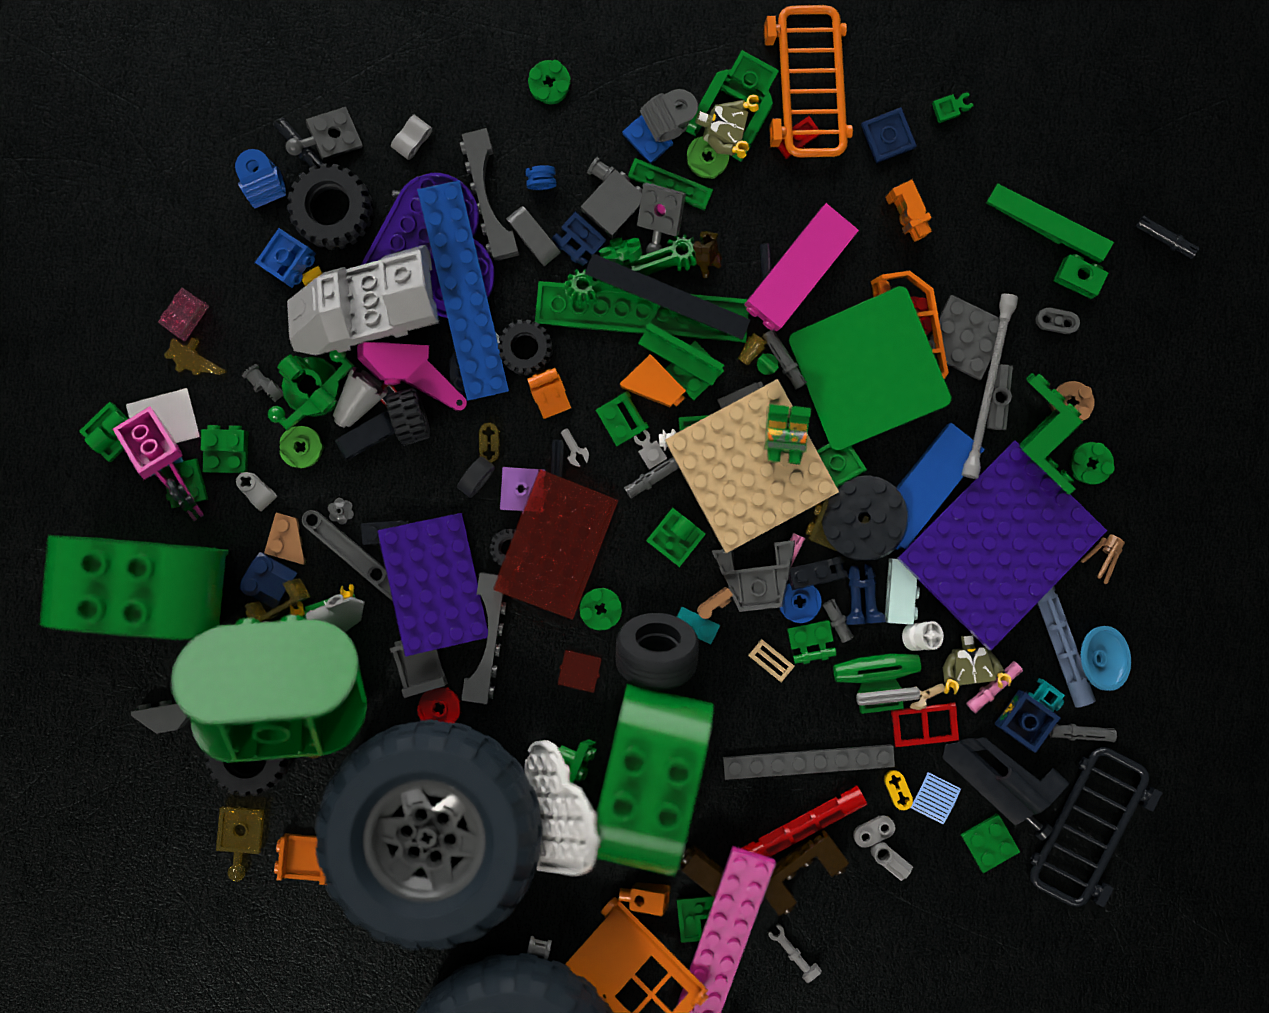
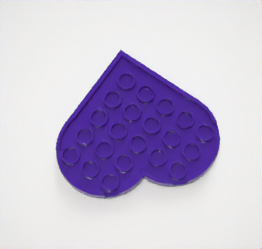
(407, 229)

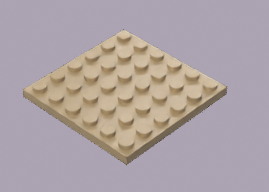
(731, 472)

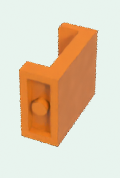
(298, 858)

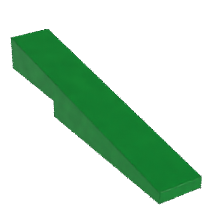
(1050, 224)

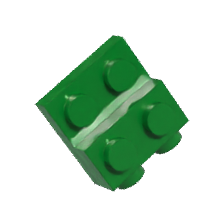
(224, 449)

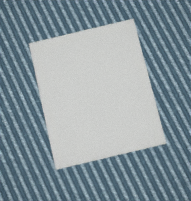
(173, 410)

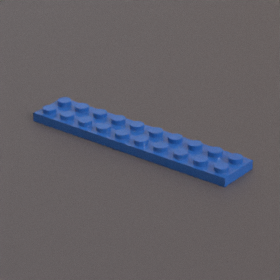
(463, 290)

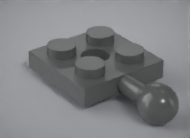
(326, 145)
(651, 219)

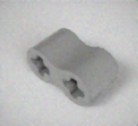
(411, 137)

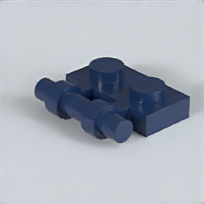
(583, 234)

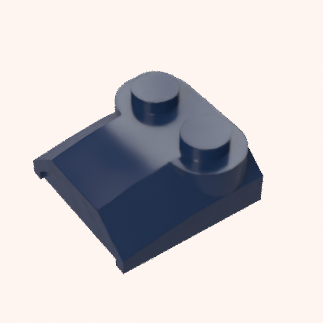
(266, 579)

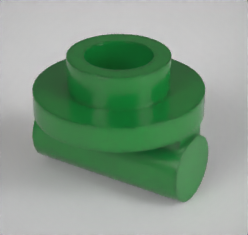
(767, 364)

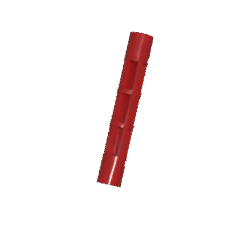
(808, 823)

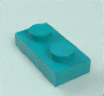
(704, 628)

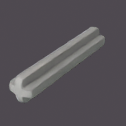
(888, 696)

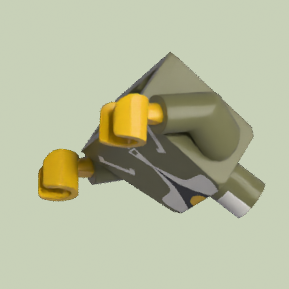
(726, 126)
(972, 665)

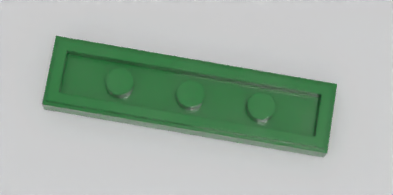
(696, 194)

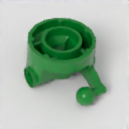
(323, 399)

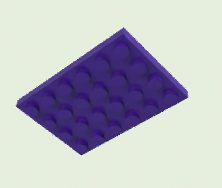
(433, 584)

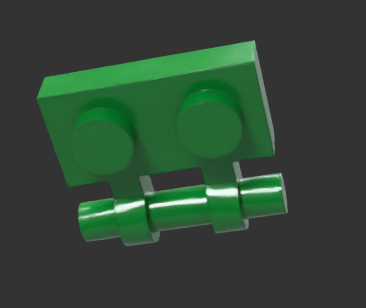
(192, 477)
(810, 635)

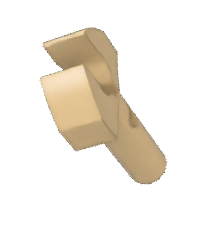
(921, 704)

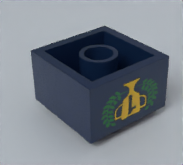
(1027, 721)

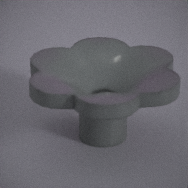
(346, 511)

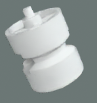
(922, 636)

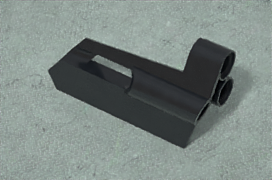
(1014, 795)

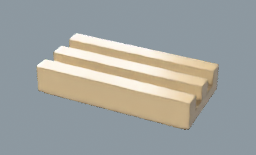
(757, 649)

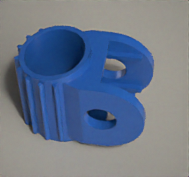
(265, 183)

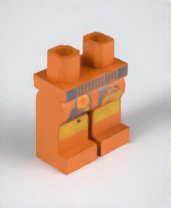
(911, 210)

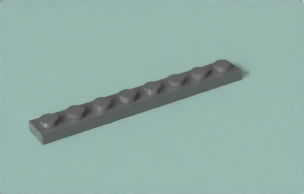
(808, 762)

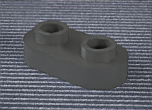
(1056, 320)

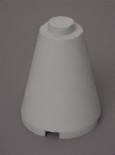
(357, 397)

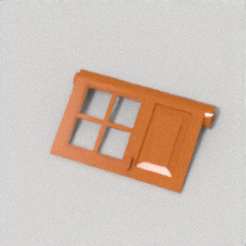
(619, 951)

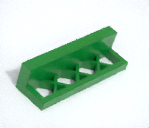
(680, 354)

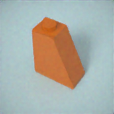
(654, 383)

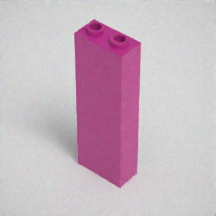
(800, 268)

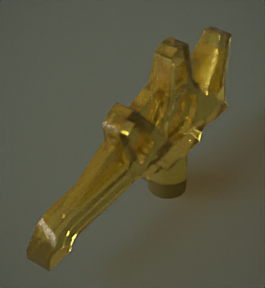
(188, 358)

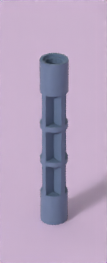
(1065, 649)

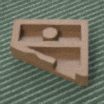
(285, 539)

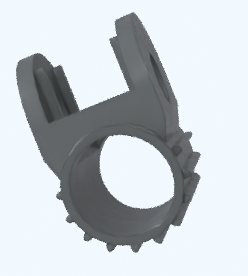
(667, 115)

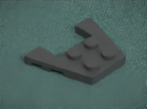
(758, 586)

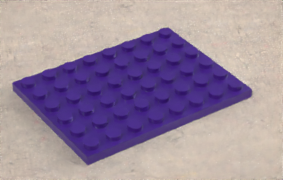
(1001, 545)

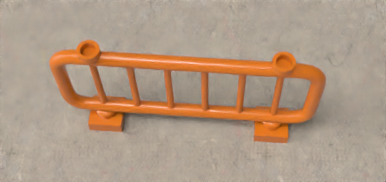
(780, 30)

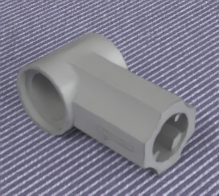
(891, 861)

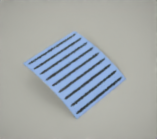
(936, 798)

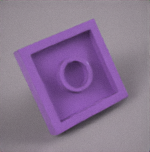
(516, 487)

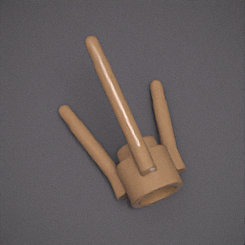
(1112, 547)

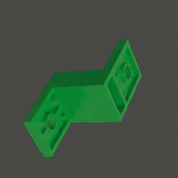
(1051, 432)

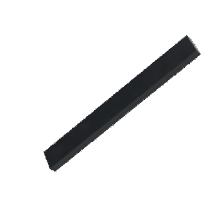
(667, 296)

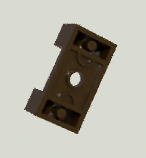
(817, 845)

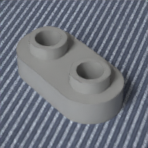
(873, 828)

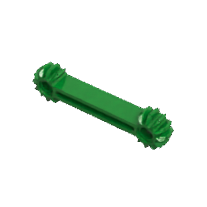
(646, 265)

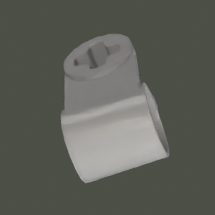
(258, 493)

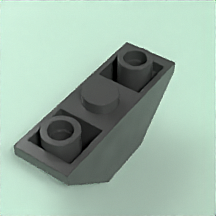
(161, 718)

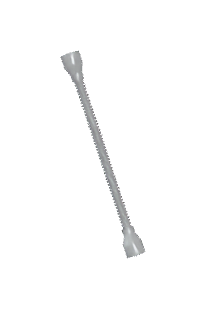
(972, 465)

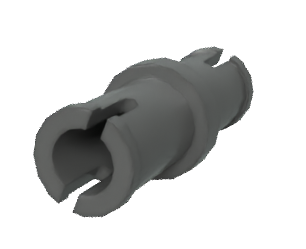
(838, 620)

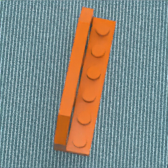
(881, 285)

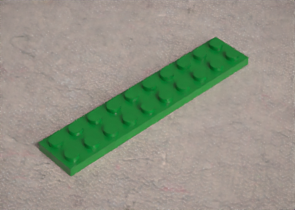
(626, 313)

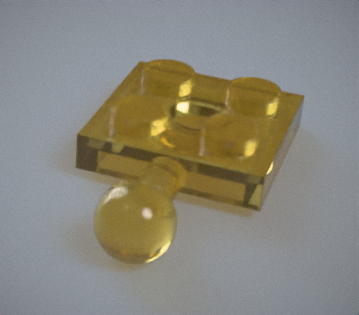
(230, 841)

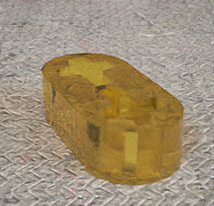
(483, 442)

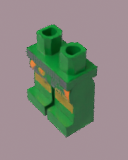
(789, 440)

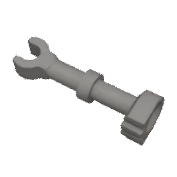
(810, 973)

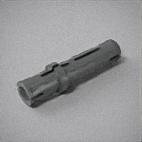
(786, 362)
(650, 478)
(1075, 732)

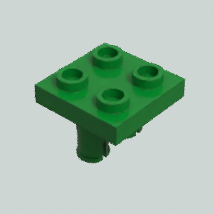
(578, 760)

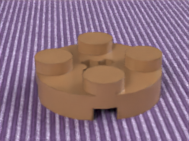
(1081, 394)

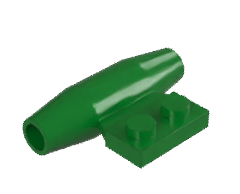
(877, 674)

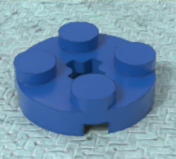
(809, 608)

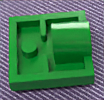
(676, 537)

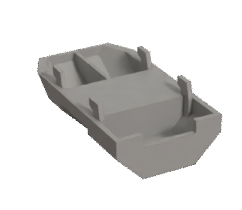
(363, 303)

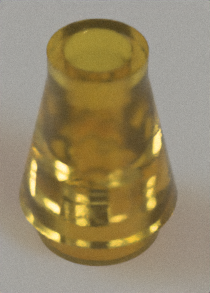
(752, 348)

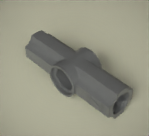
(999, 411)

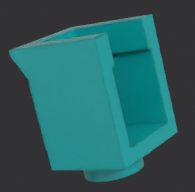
(1039, 695)

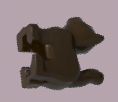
(707, 252)

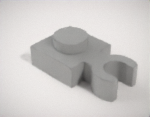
(651, 452)

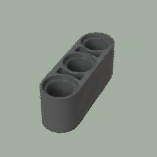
(533, 235)

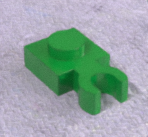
(948, 107)

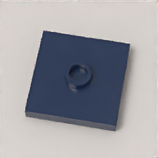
(888, 135)

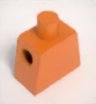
(655, 897)

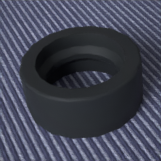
(476, 476)

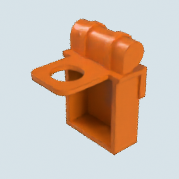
(549, 392)

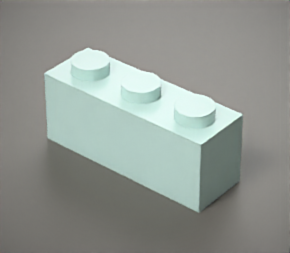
(901, 594)

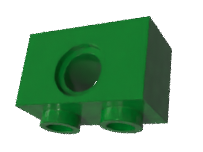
(1068, 276)

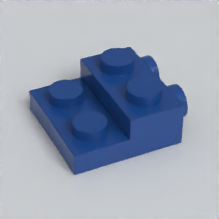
(286, 258)

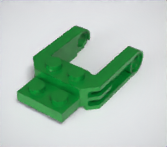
(746, 78)

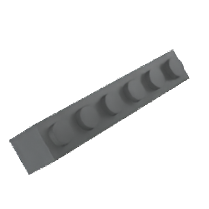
(478, 149)
(479, 687)

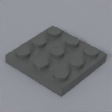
(967, 336)

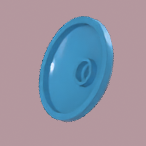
(1106, 658)

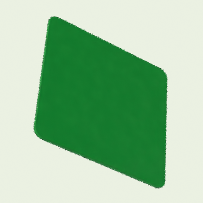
(870, 368)

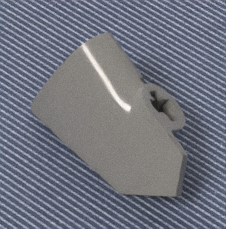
(339, 612)

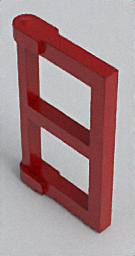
(926, 739)

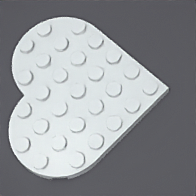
(566, 817)

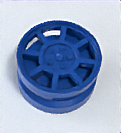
(541, 177)

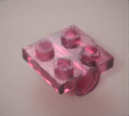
(183, 314)

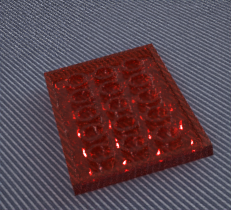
(555, 544)

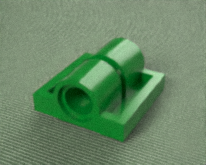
(100, 432)

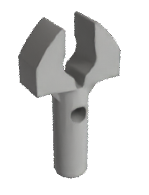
(574, 448)

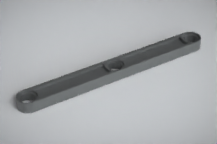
(347, 550)

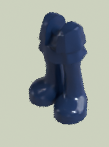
(872, 614)

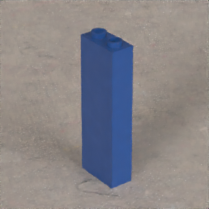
(934, 478)

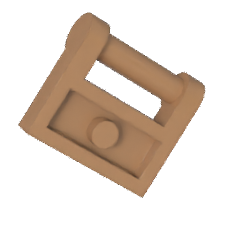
(720, 599)

